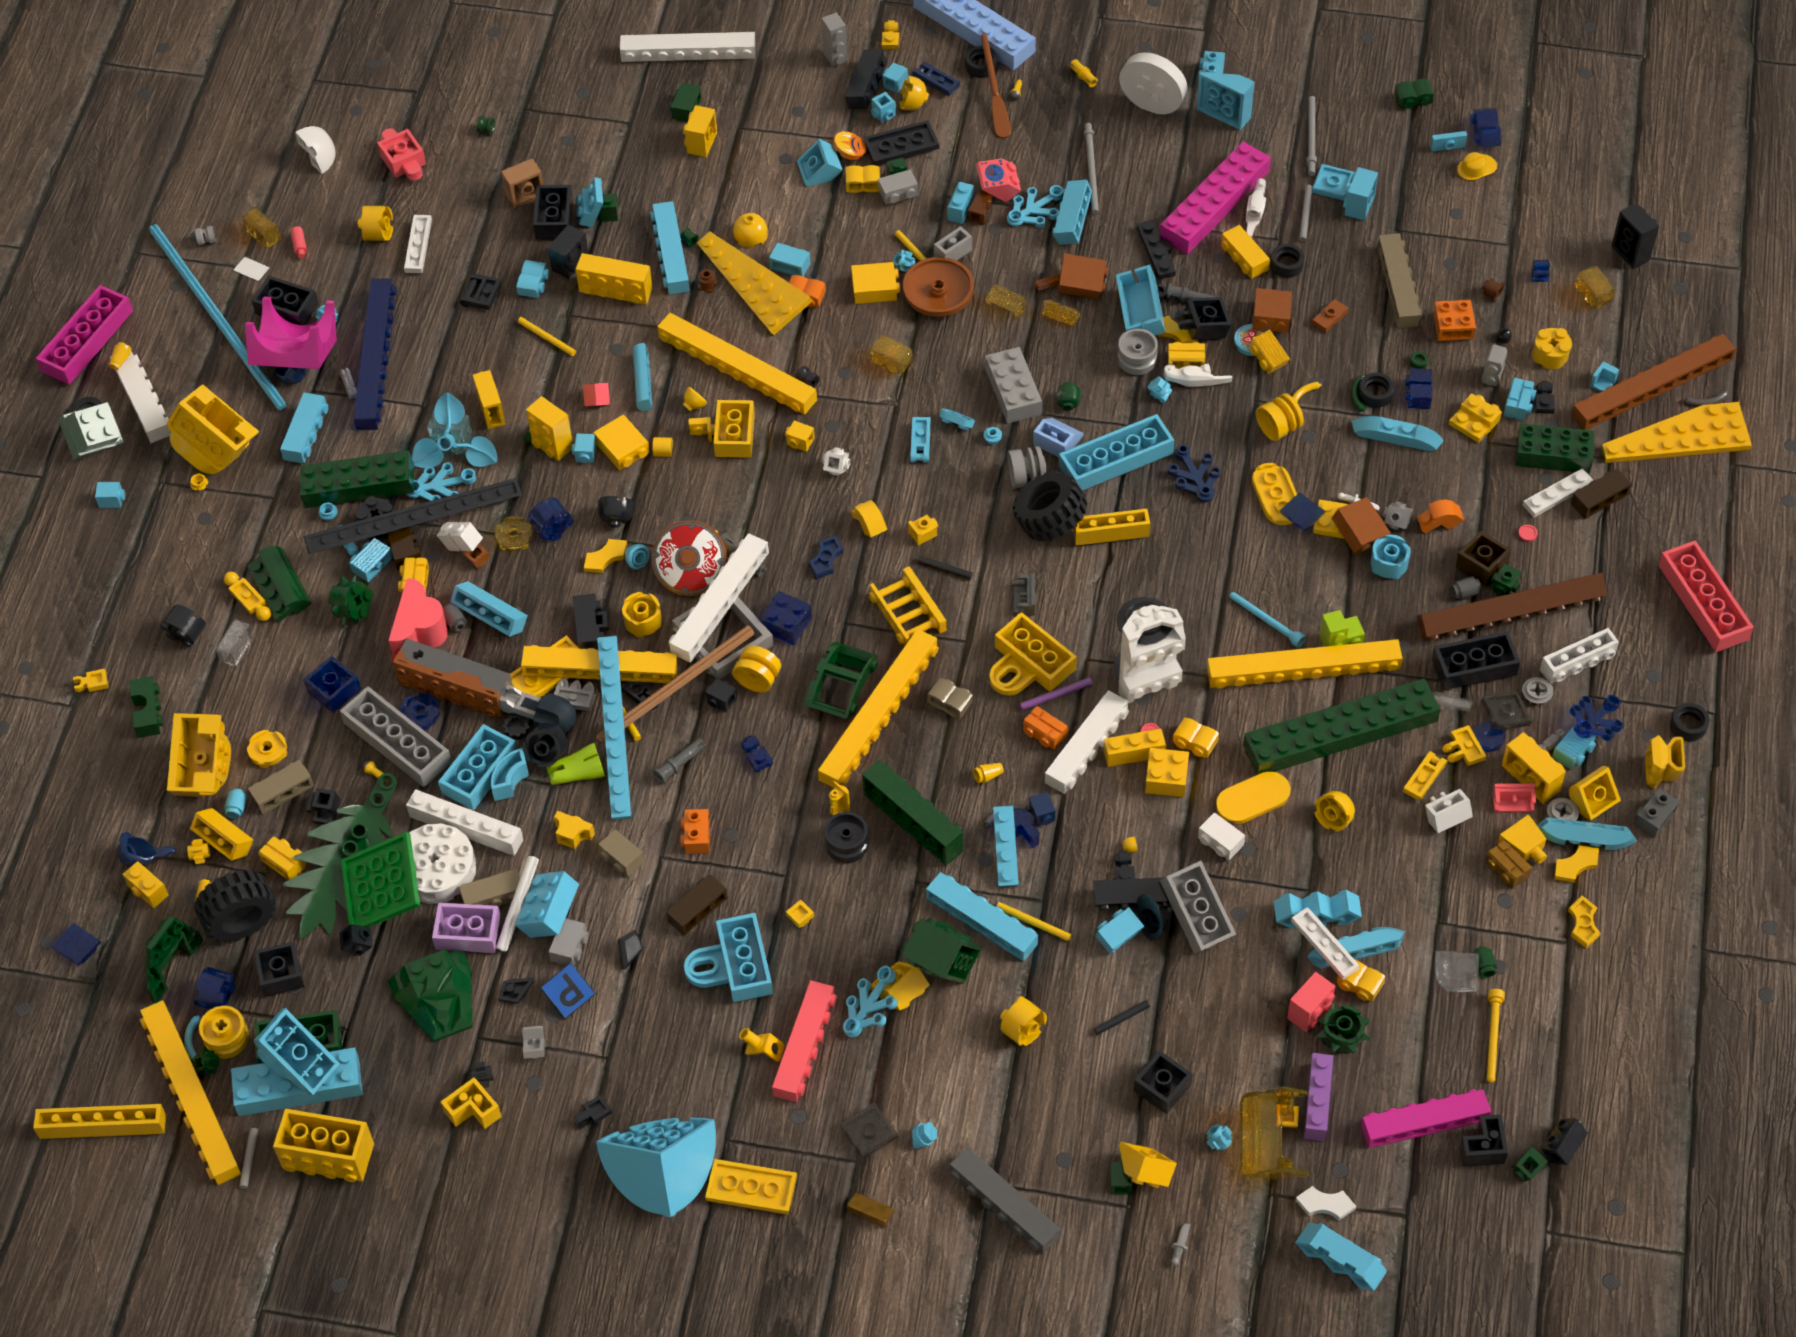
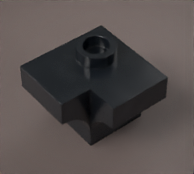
(324, 805)

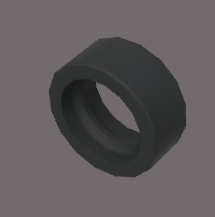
(977, 70)
(1284, 270)
(1376, 401)
(1693, 710)

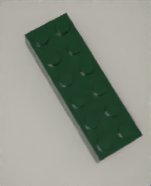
(357, 479)
(913, 812)

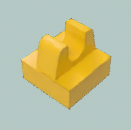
(800, 914)

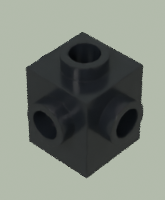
(356, 939)

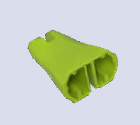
(578, 766)

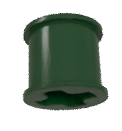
(689, 237)

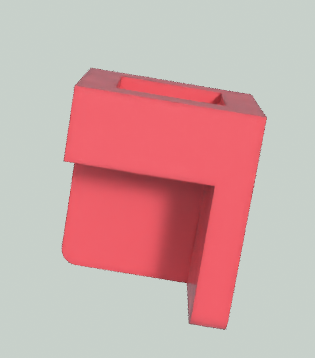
(596, 394)

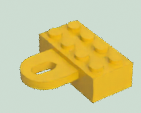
(1030, 655)

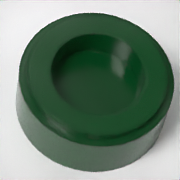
(1419, 360)

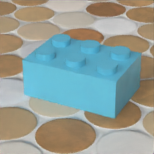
(547, 904)

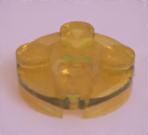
(515, 542)

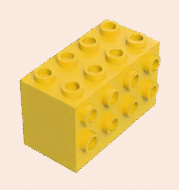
(323, 1145)

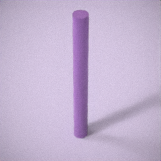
(1056, 693)

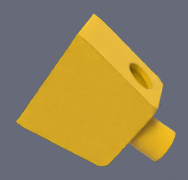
(1526, 839)

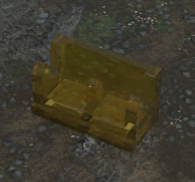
(1007, 300)

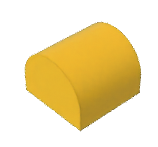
(662, 447)
(1291, 1120)

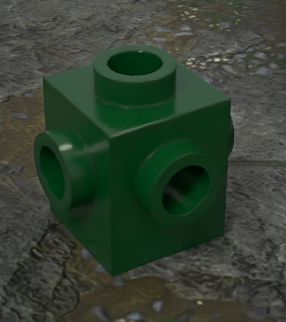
(1506, 580)

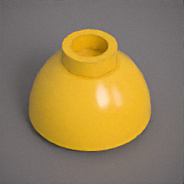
(693, 399)

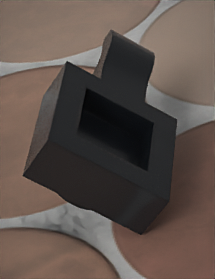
(594, 1110)

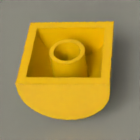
(1595, 793)

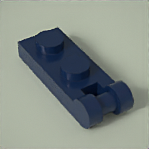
(936, 78)

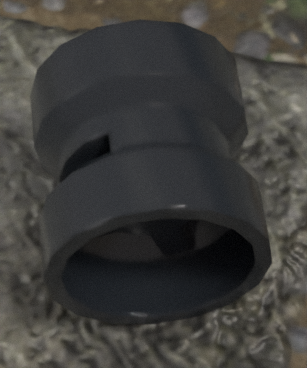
(806, 376)

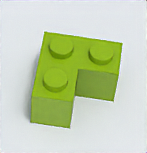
(1340, 631)

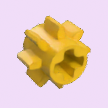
(198, 851)

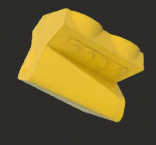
(1664, 761)

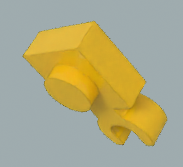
(93, 681)

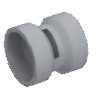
(205, 235)

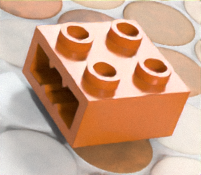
(1454, 320)

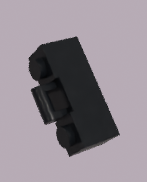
(586, 613)

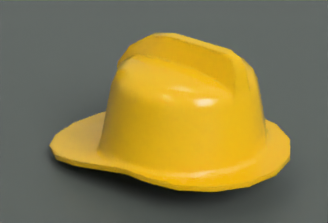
(1476, 166)

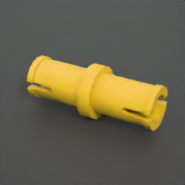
(1083, 73)

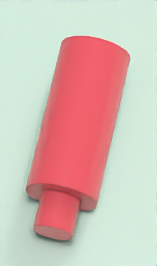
(298, 242)

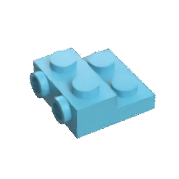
(589, 203)

